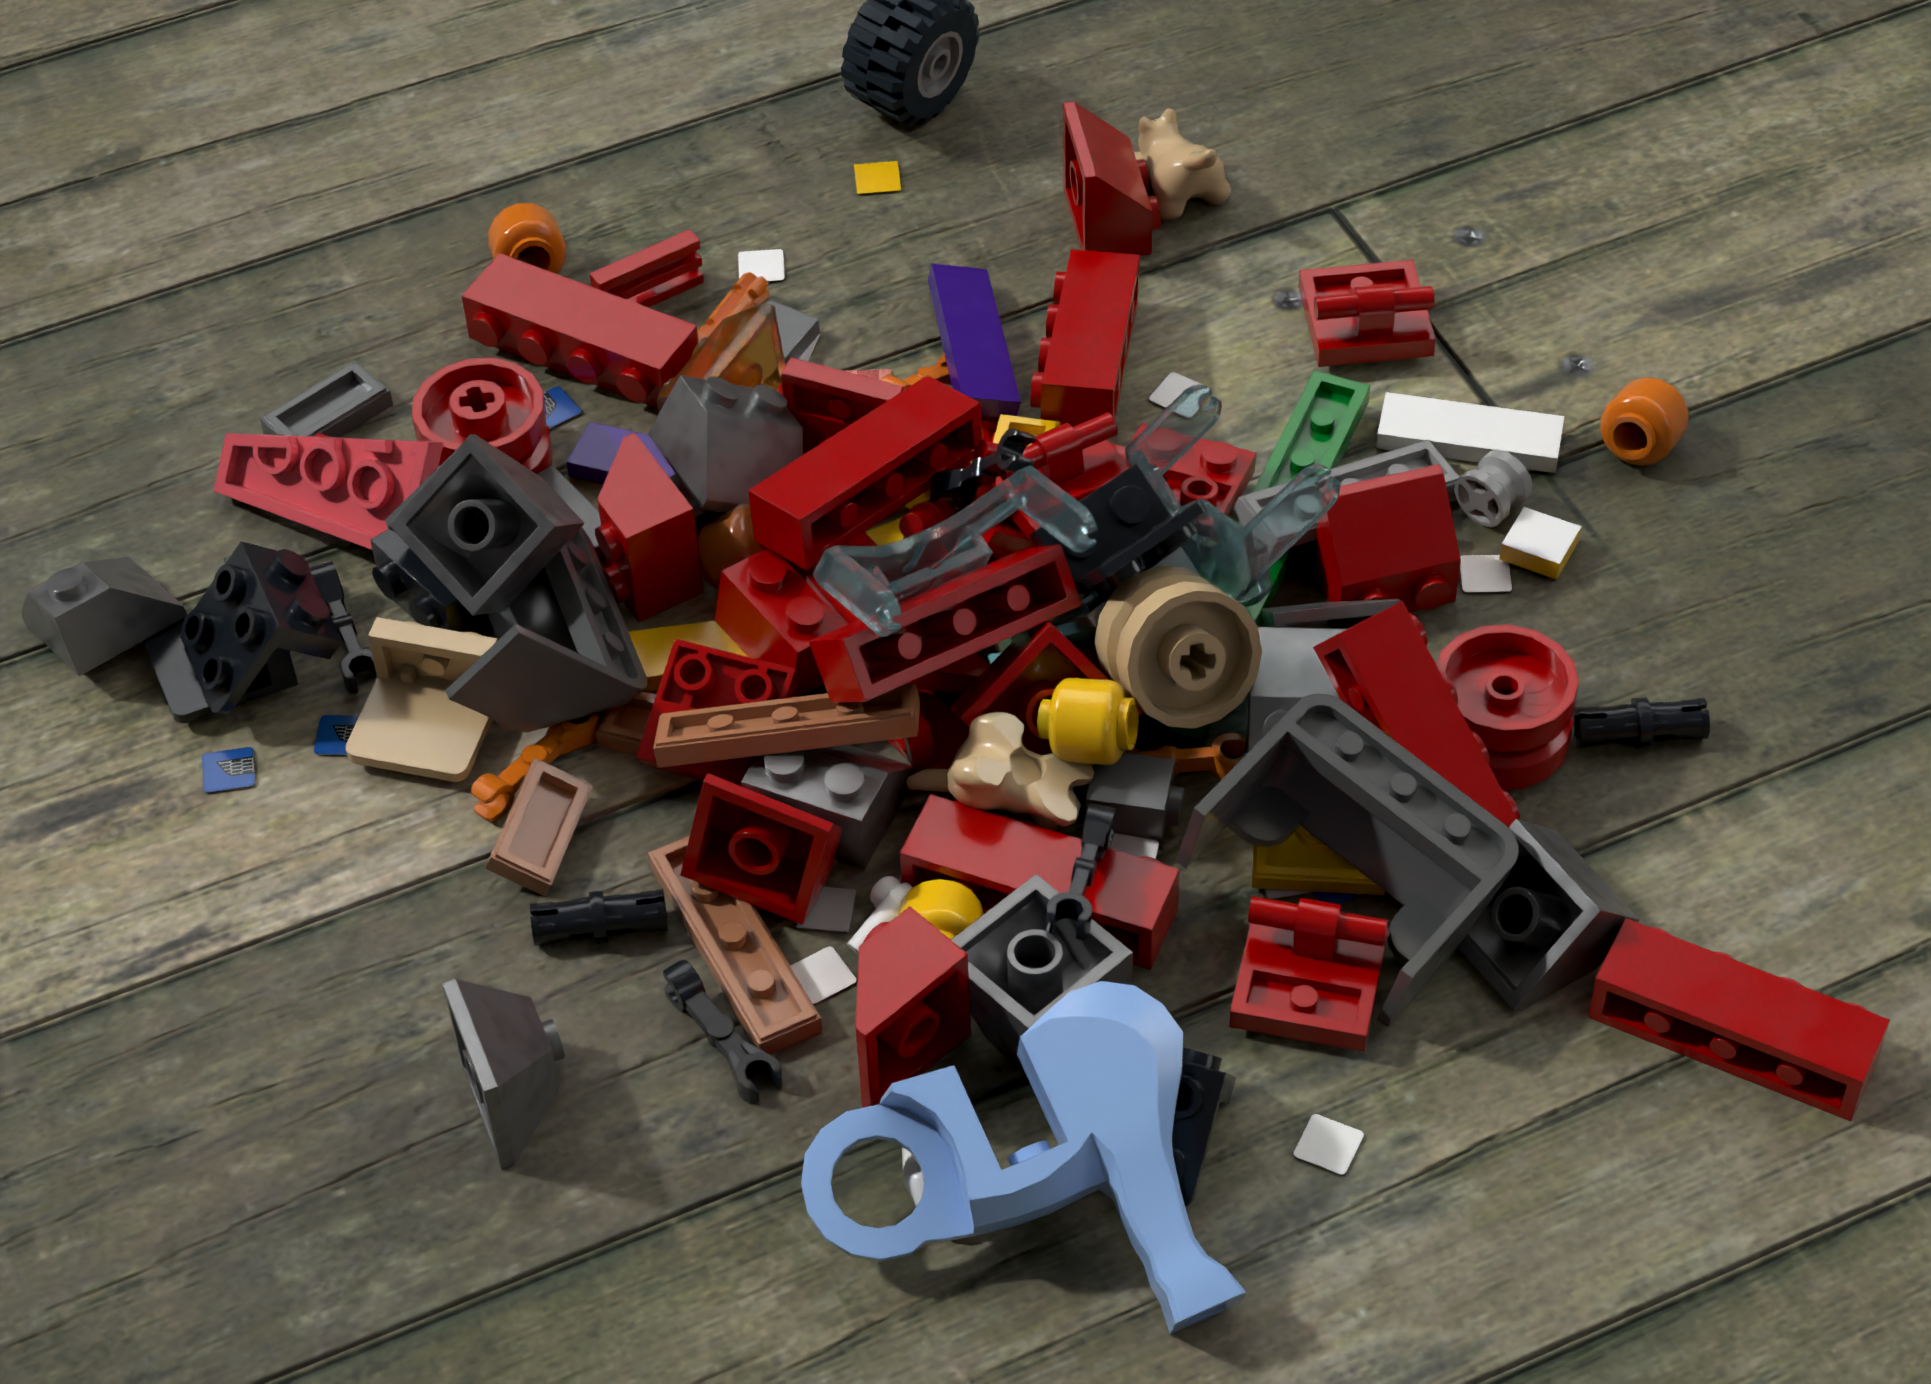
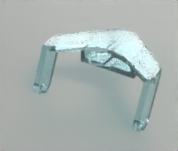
(1222, 550)
(878, 577)

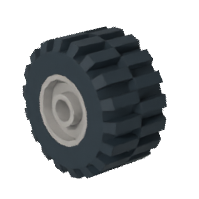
(910, 56)

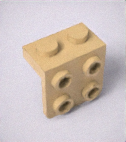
(408, 716)

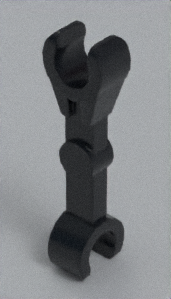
(964, 483)
(331, 590)
(1095, 843)
(745, 1060)

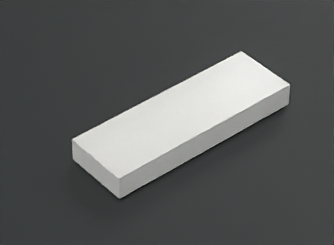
(1470, 430)

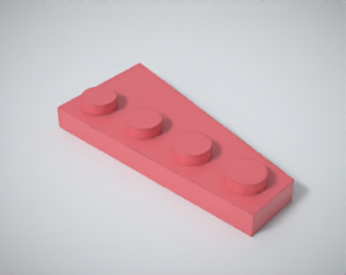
(326, 481)

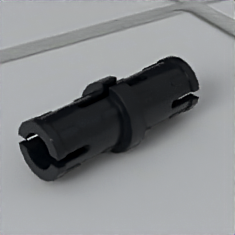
(1641, 722)
(598, 917)

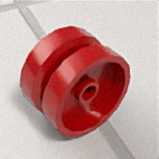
(488, 400)
(1516, 696)

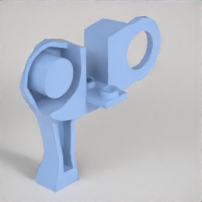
(1109, 1089)

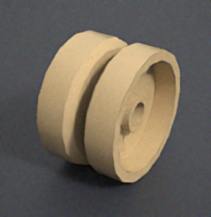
(1178, 646)

